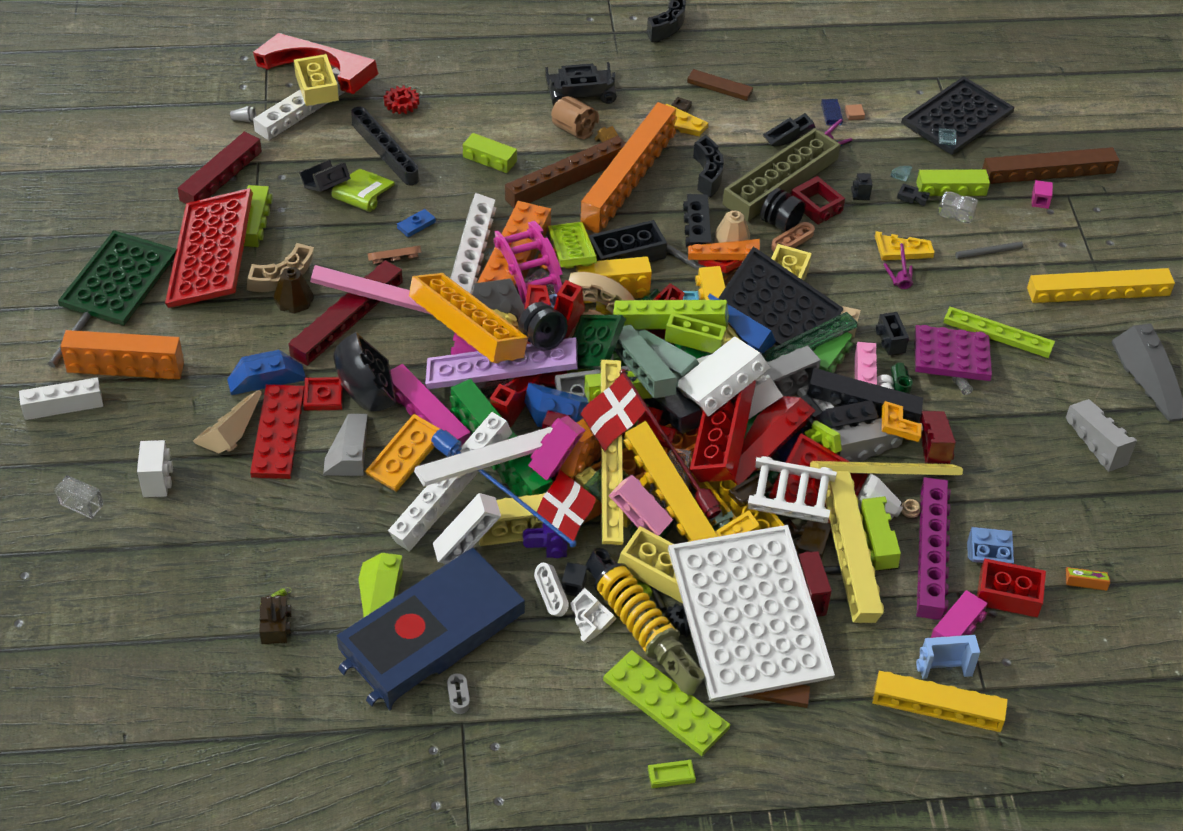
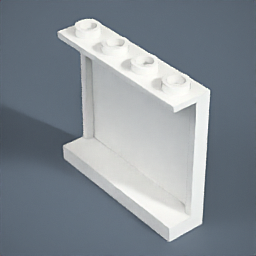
(722, 375)

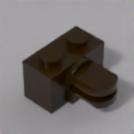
(274, 619)

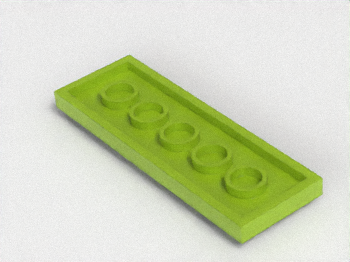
(572, 245)
(666, 703)

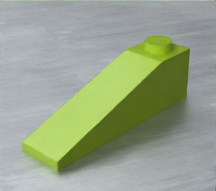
(379, 580)

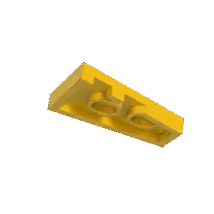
(688, 123)
(914, 248)

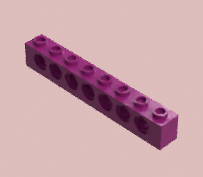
(932, 549)

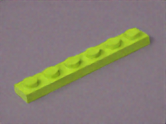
(999, 332)

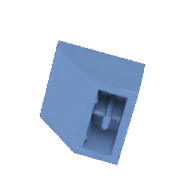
(990, 544)

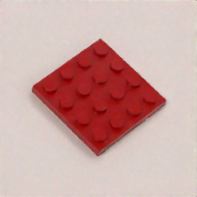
(803, 452)

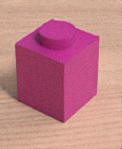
(1042, 194)

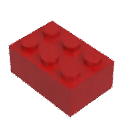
(1011, 587)

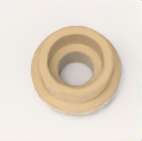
(910, 508)

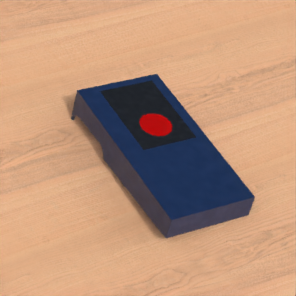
(429, 626)

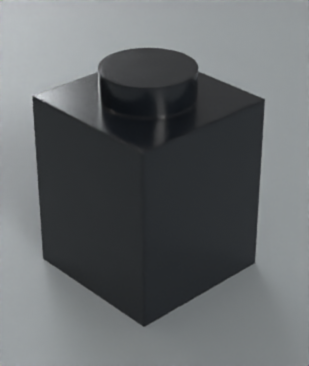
(574, 578)

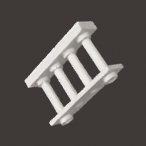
(779, 505)

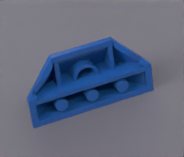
(264, 368)
(541, 399)

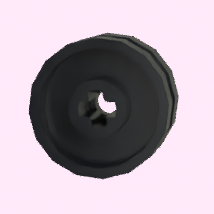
(543, 326)

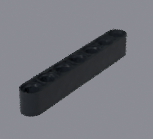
(385, 146)

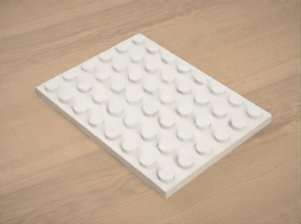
(750, 613)

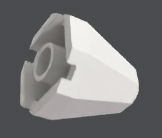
(873, 488)

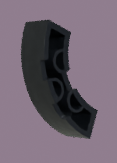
(668, 22)
(712, 161)

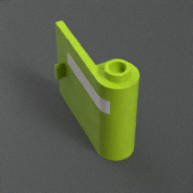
(362, 189)

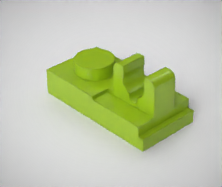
(825, 436)

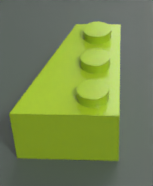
(880, 538)

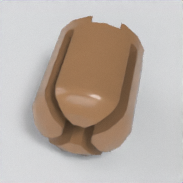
(574, 117)

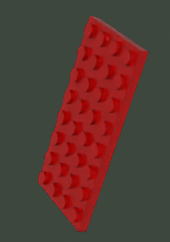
(209, 248)

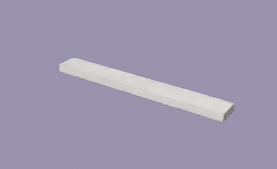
(480, 457)

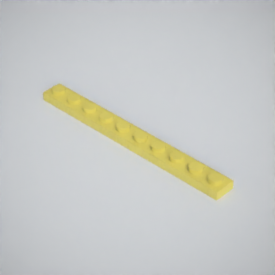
(611, 469)

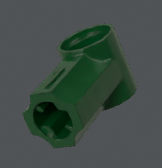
(901, 378)

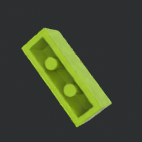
(489, 153)
(694, 333)

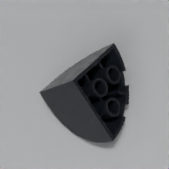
(364, 373)

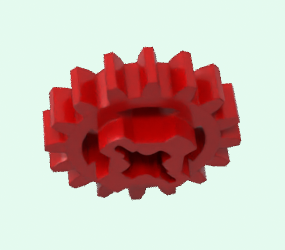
(401, 99)

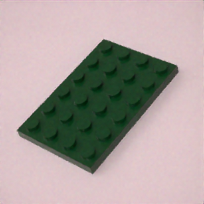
(118, 277)

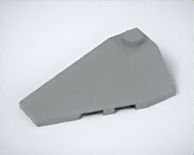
(348, 449)

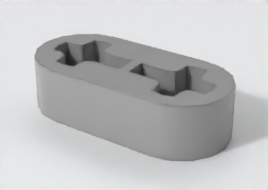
(454, 694)

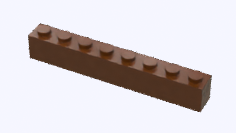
(1051, 165)
(563, 173)

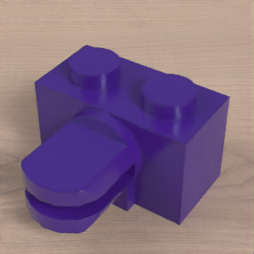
(545, 537)

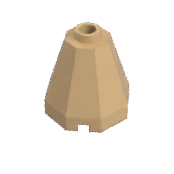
(732, 228)

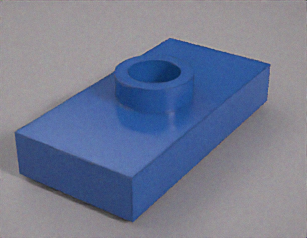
(416, 223)

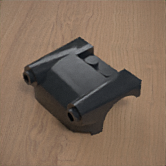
(580, 82)

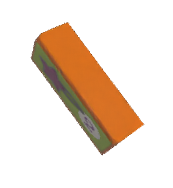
(1087, 578)

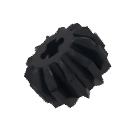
(677, 617)

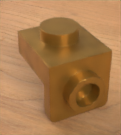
(606, 133)

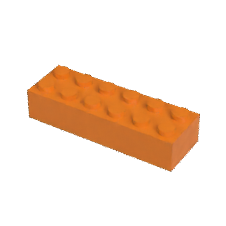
(122, 354)

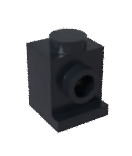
(862, 187)

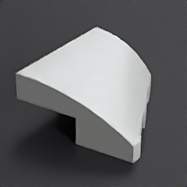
(590, 615)

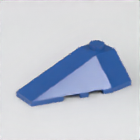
(749, 330)

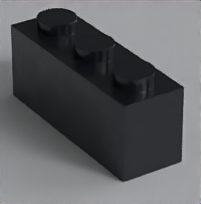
(848, 415)

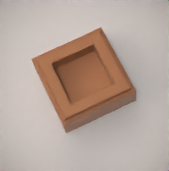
(854, 112)

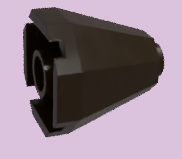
(293, 291)

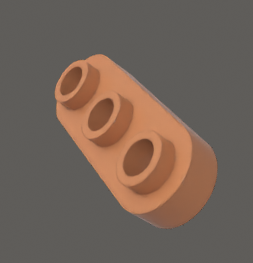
(794, 236)
(411, 252)

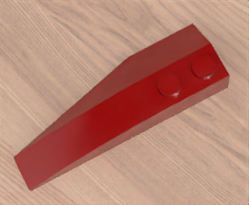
(771, 431)

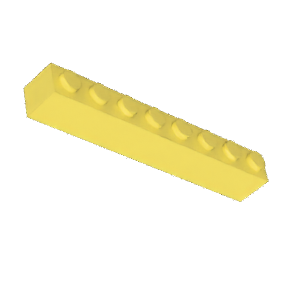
(853, 550)

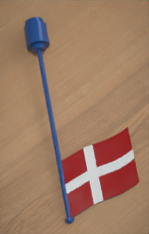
(562, 506)

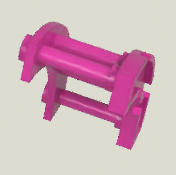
(543, 245)

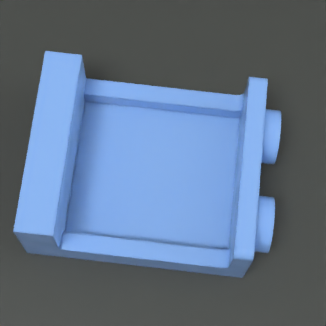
(949, 652)

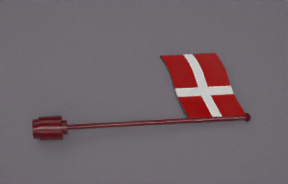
(618, 411)

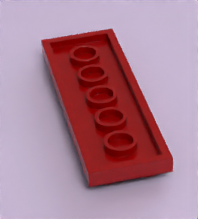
(277, 432)

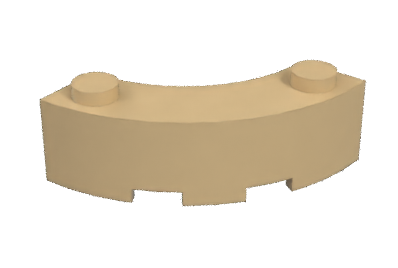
(266, 277)
(600, 288)

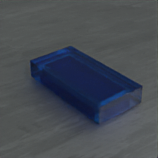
(831, 111)

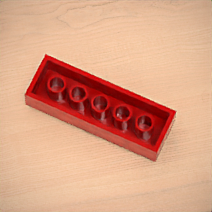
(722, 439)

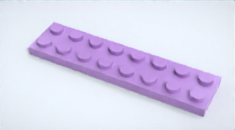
(457, 368)

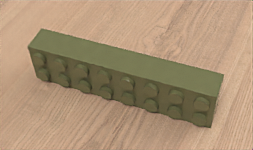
(783, 170)

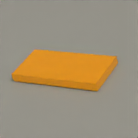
(403, 453)

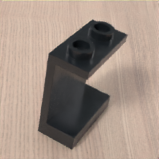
(324, 175)

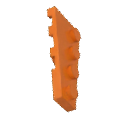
(722, 251)

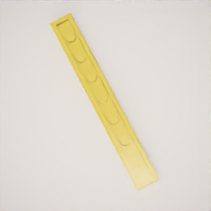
(890, 468)

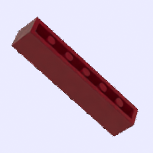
(220, 168)

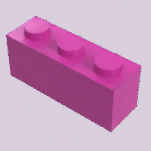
(556, 447)
(962, 617)

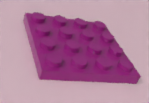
(952, 352)

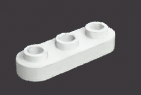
(551, 589)

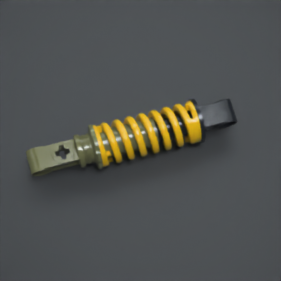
(643, 619)

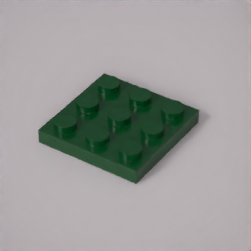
(597, 339)

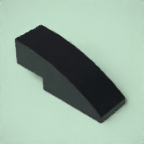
(789, 130)

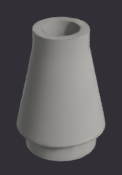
(243, 114)

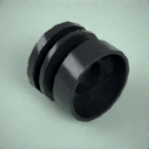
(782, 210)

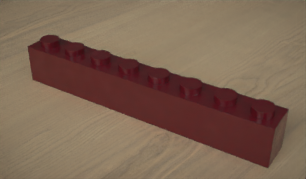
(340, 317)

